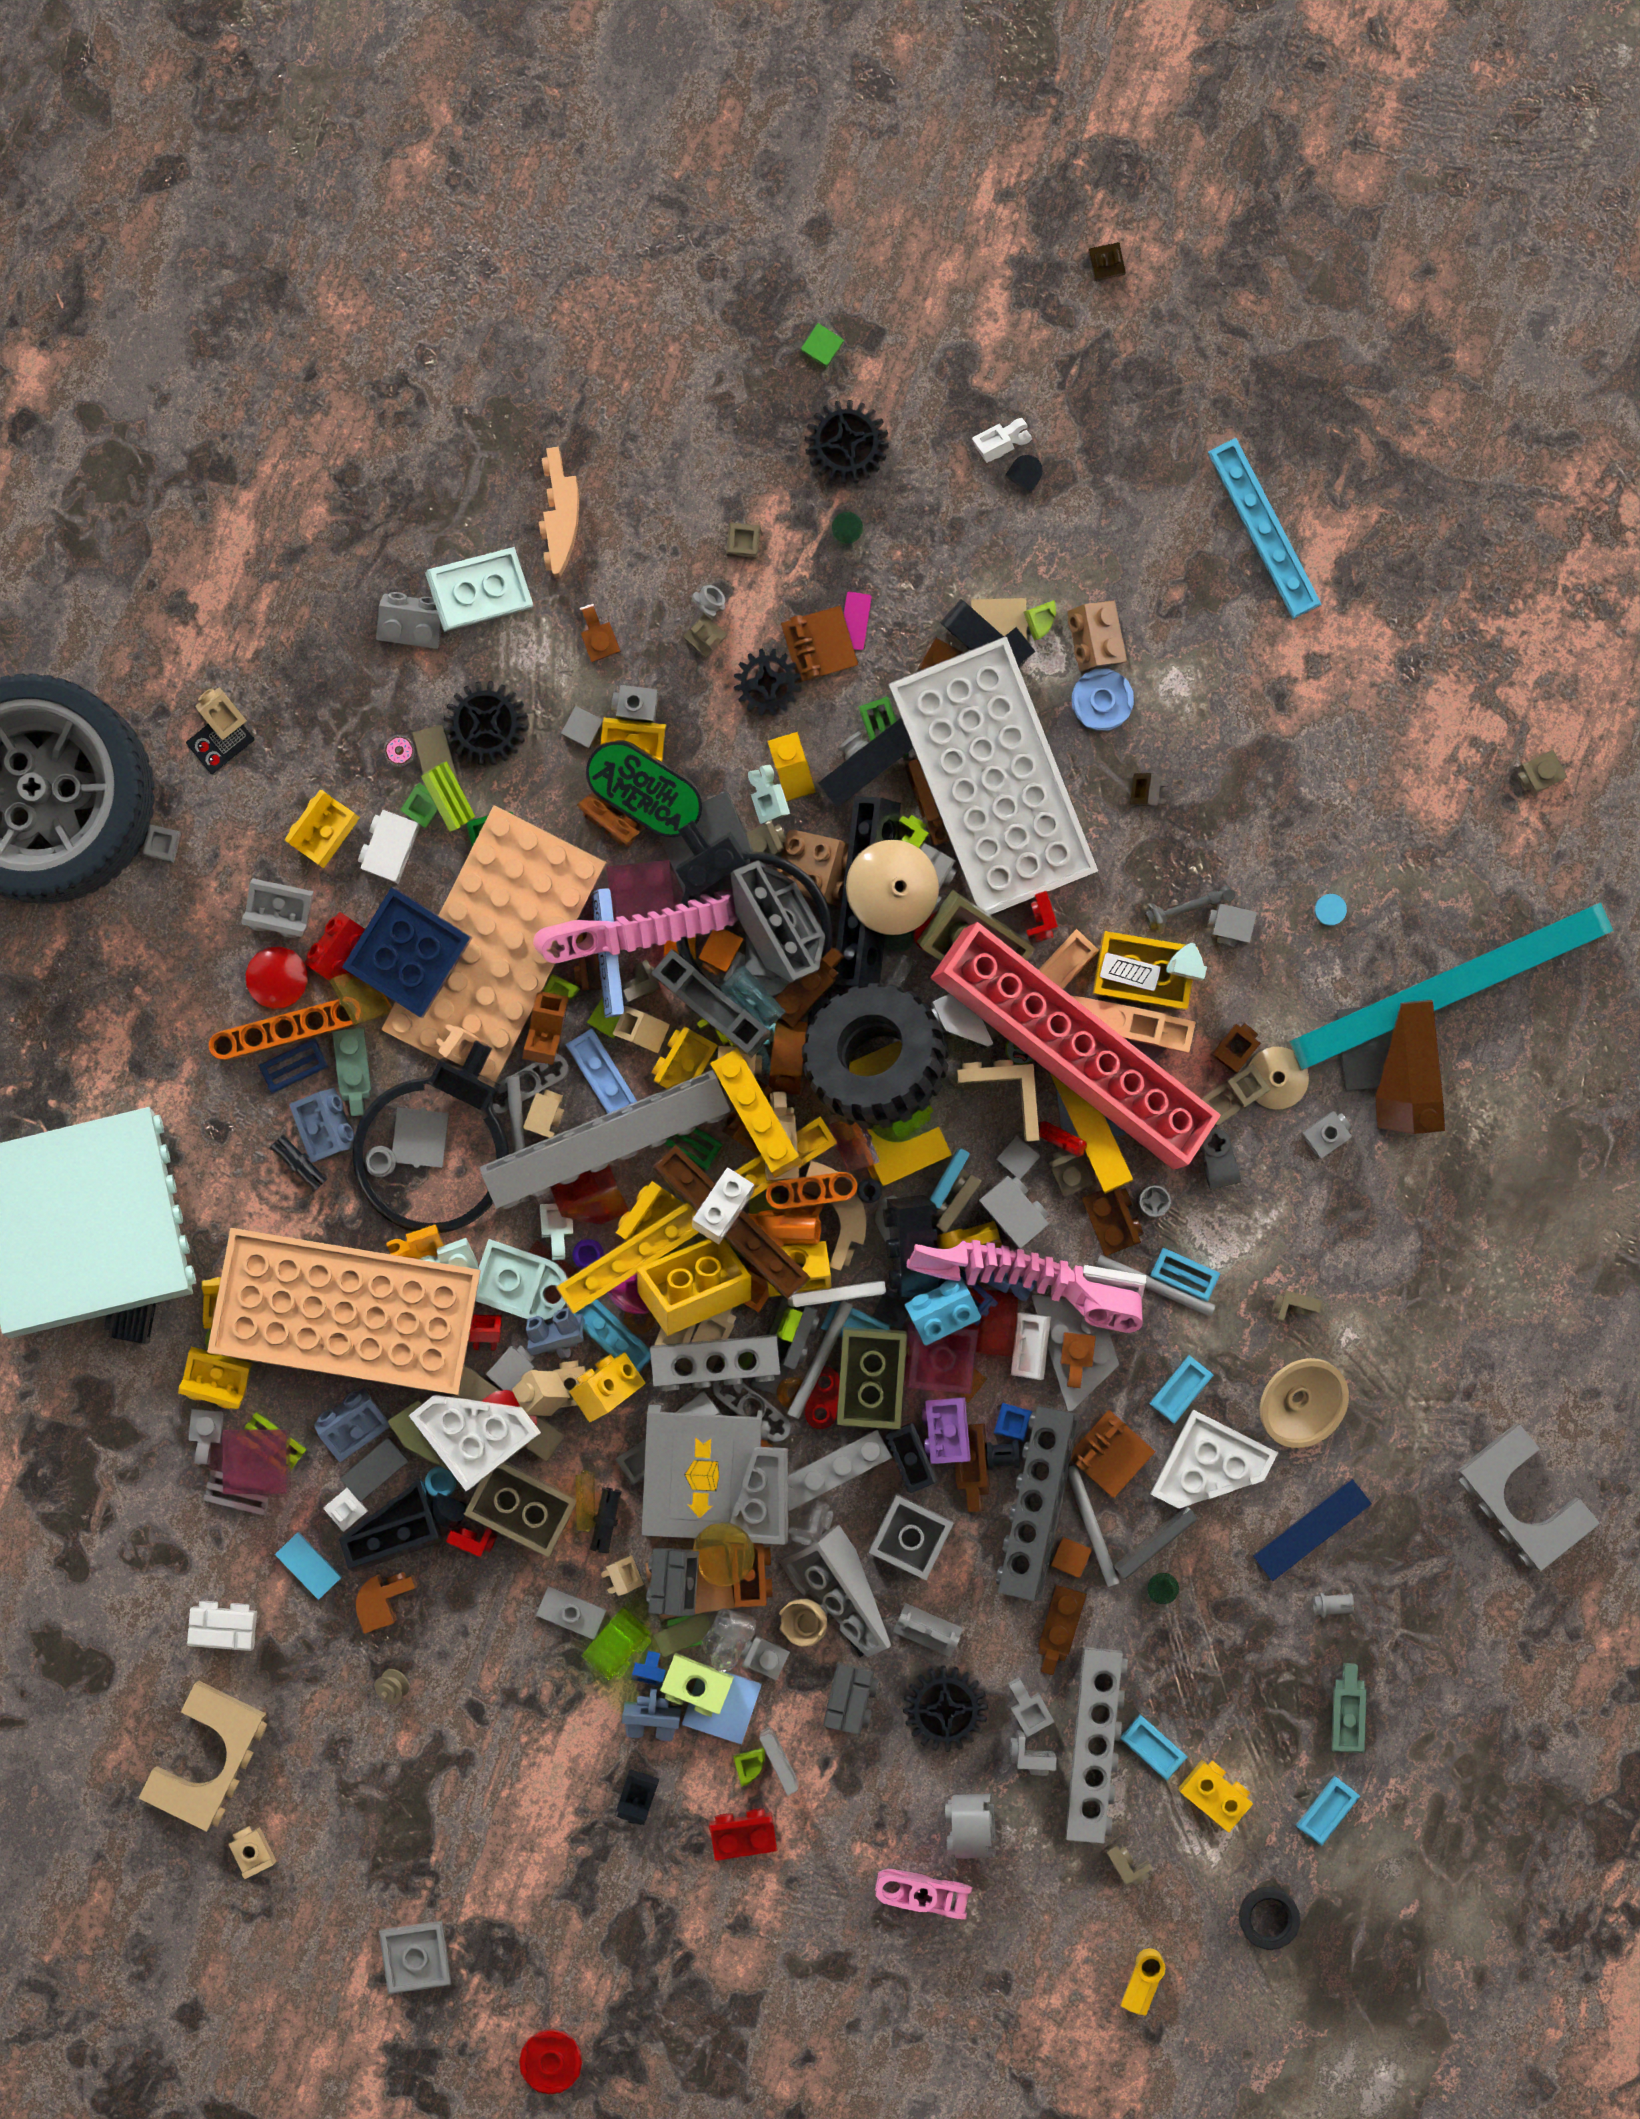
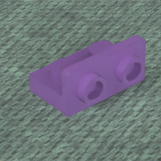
(946, 1430)

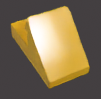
(791, 766)

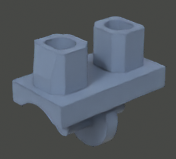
(556, 1336)
(651, 1712)

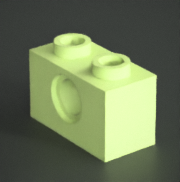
(716, 1685)

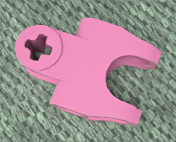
(936, 1900)

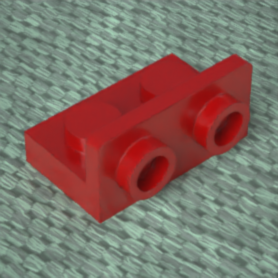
(1042, 912)
(743, 1835)

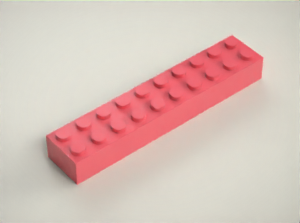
(1075, 1046)

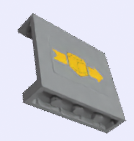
(695, 1469)

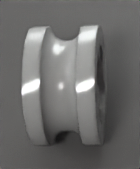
(852, 745)

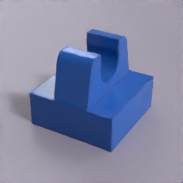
(649, 1672)

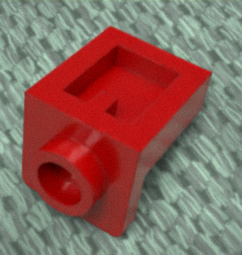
(466, 1540)

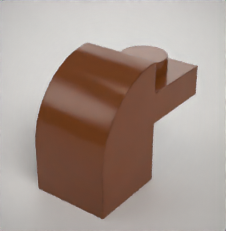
(546, 1028)
(787, 1057)
(373, 1600)

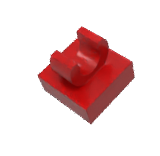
(485, 1329)

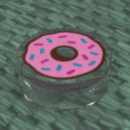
(399, 750)

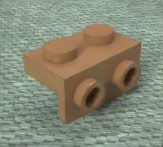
(1096, 635)

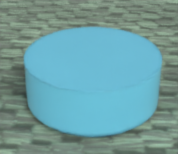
(1330, 909)
(440, 1481)

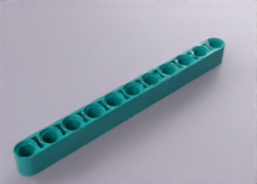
(1453, 984)

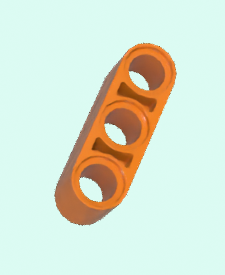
(796, 1185)

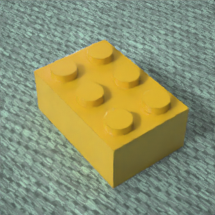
(1171, 990)
(693, 1284)

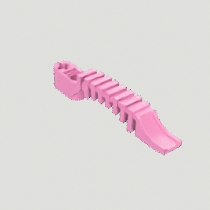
(641, 932)
(1098, 1303)

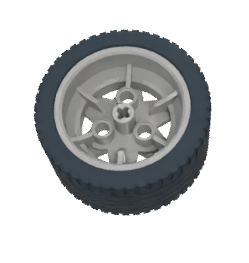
(116, 791)

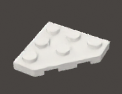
(473, 1434)
(1210, 1463)

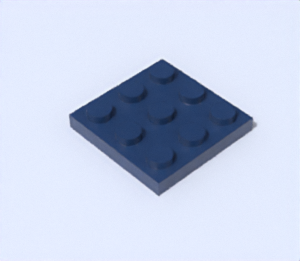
(407, 952)

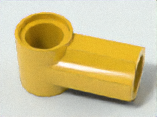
(984, 1233)
(1142, 1983)

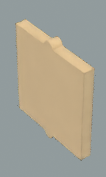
(1003, 613)

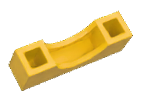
(756, 1113)

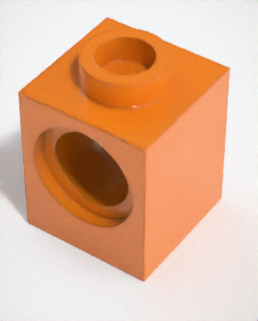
(720, 951)

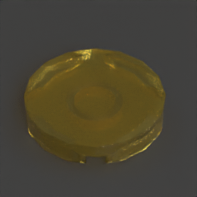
(724, 1554)

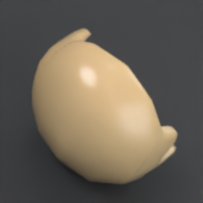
(803, 1622)

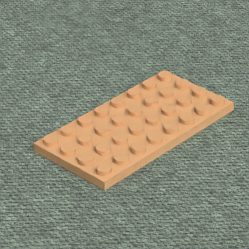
(502, 897)
(344, 1311)

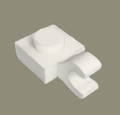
(998, 440)

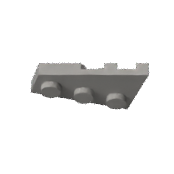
(764, 1497)

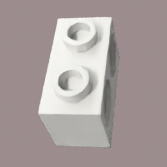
(723, 1205)

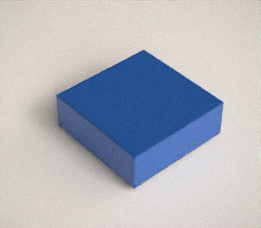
(1013, 1422)

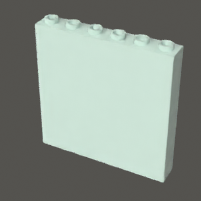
(88, 1224)

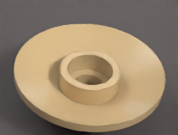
(1295, 1080)

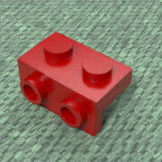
(334, 947)

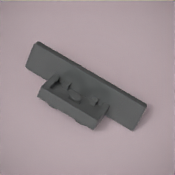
(789, 1352)

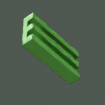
(874, 706)

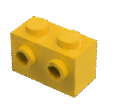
(607, 1386)
(1216, 1795)

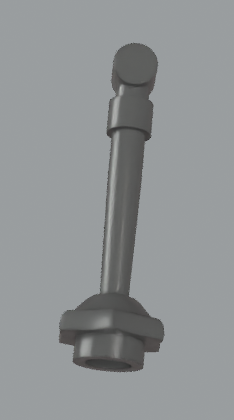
(1157, 917)

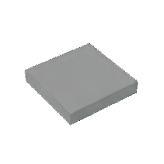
(779, 1760)
(415, 1957)

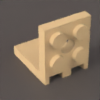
(1005, 1071)

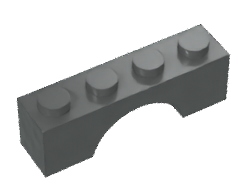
(711, 1003)

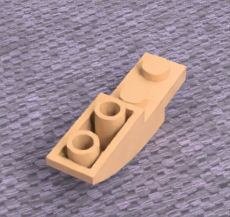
(560, 524)
(1143, 1024)

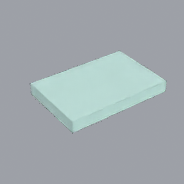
(479, 589)

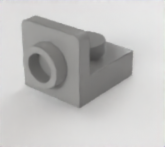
(764, 1657)

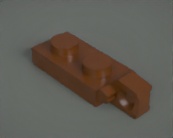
(926, 803)
(804, 993)
(973, 1475)
(1060, 1626)

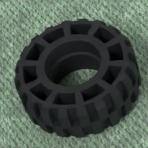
(866, 1015)

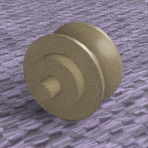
(392, 1686)

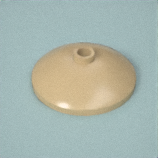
(873, 891)
(1315, 1408)

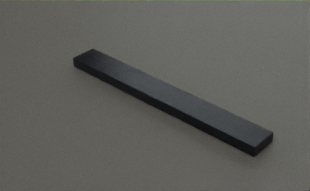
(890, 745)

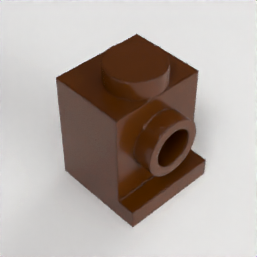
(1231, 1059)

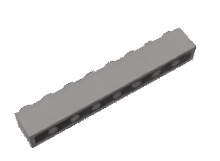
(604, 1140)

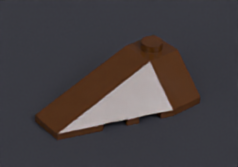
(1411, 1077)

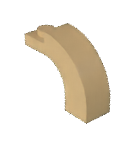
(850, 1213)

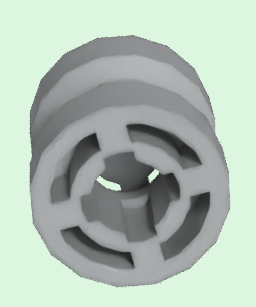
(1154, 1201)

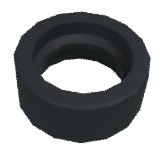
(1287, 1934)

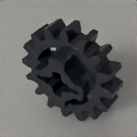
(782, 680)

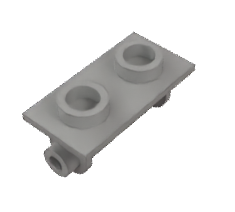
(928, 1630)

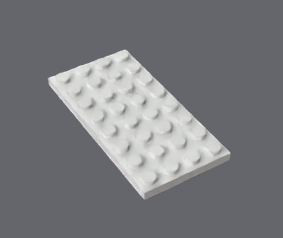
(993, 776)

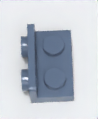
(322, 1124)
(351, 1424)

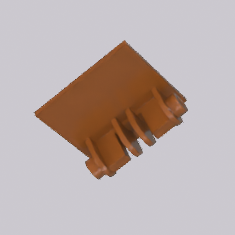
(819, 643)
(619, 824)
(1111, 1453)

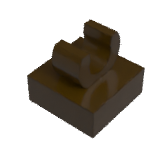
(1106, 261)
(1147, 789)

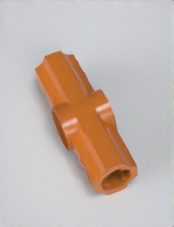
(788, 1228)

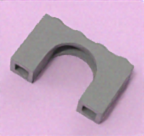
(1487, 1477)

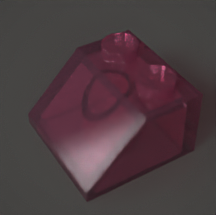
(941, 1364)

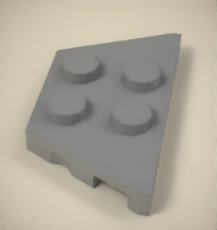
(1068, 1319)

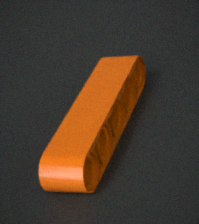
(269, 1030)

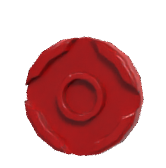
(550, 2061)

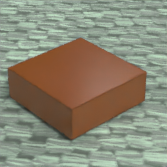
(1071, 1557)

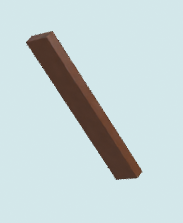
(744, 1233)

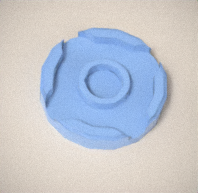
(1102, 699)

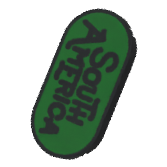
(643, 787)

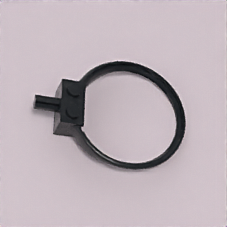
(721, 858)
(460, 1082)

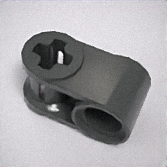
(1220, 1164)

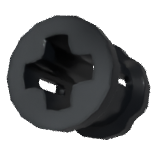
(1003, 1455)

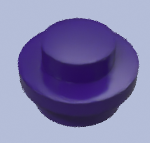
(587, 1252)

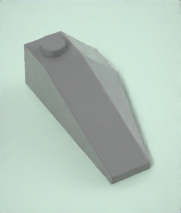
(837, 1581)

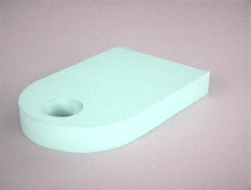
(517, 1281)

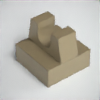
(705, 635)

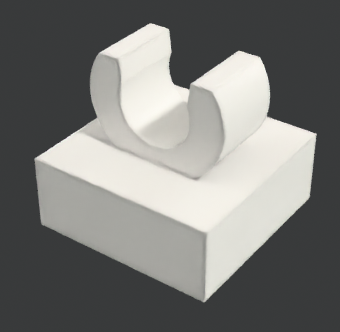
(345, 1509)

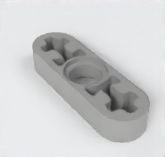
(551, 1078)
(775, 1416)

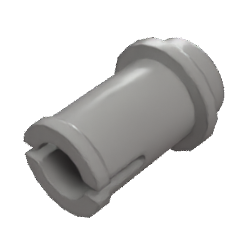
(1332, 1604)

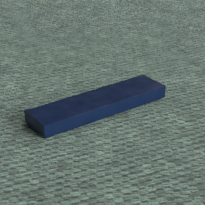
(1312, 1529)

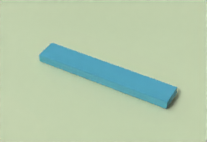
(1264, 528)

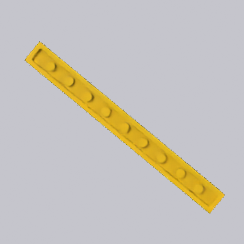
(673, 1229)

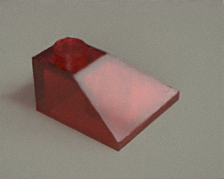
(591, 1198)
(998, 1328)

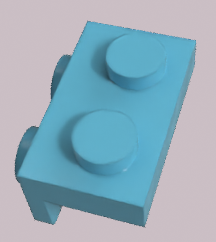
(942, 1311)

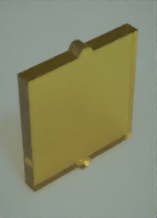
(360, 999)
(585, 1500)

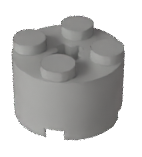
(971, 1826)

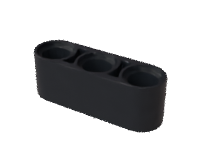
(970, 627)

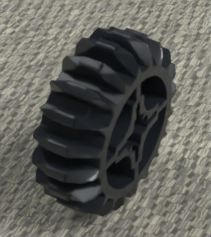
(832, 446)
(476, 734)
(960, 1708)

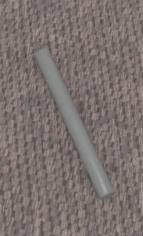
(516, 1116)
(1161, 1287)
(820, 1359)
(1092, 1526)

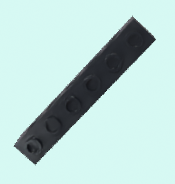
(872, 821)

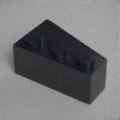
(909, 1225)
(393, 1531)

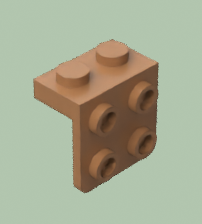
(821, 859)

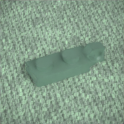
(352, 1068)
(1349, 1712)

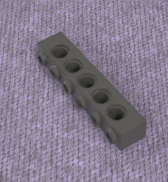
(1058, 1459)

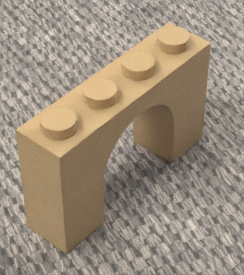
(238, 1727)

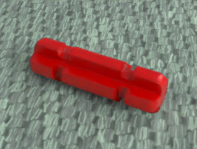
(1062, 1138)

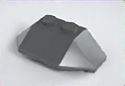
(777, 921)

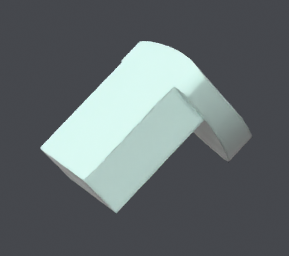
(1187, 963)

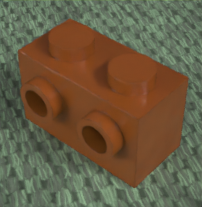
(755, 1587)

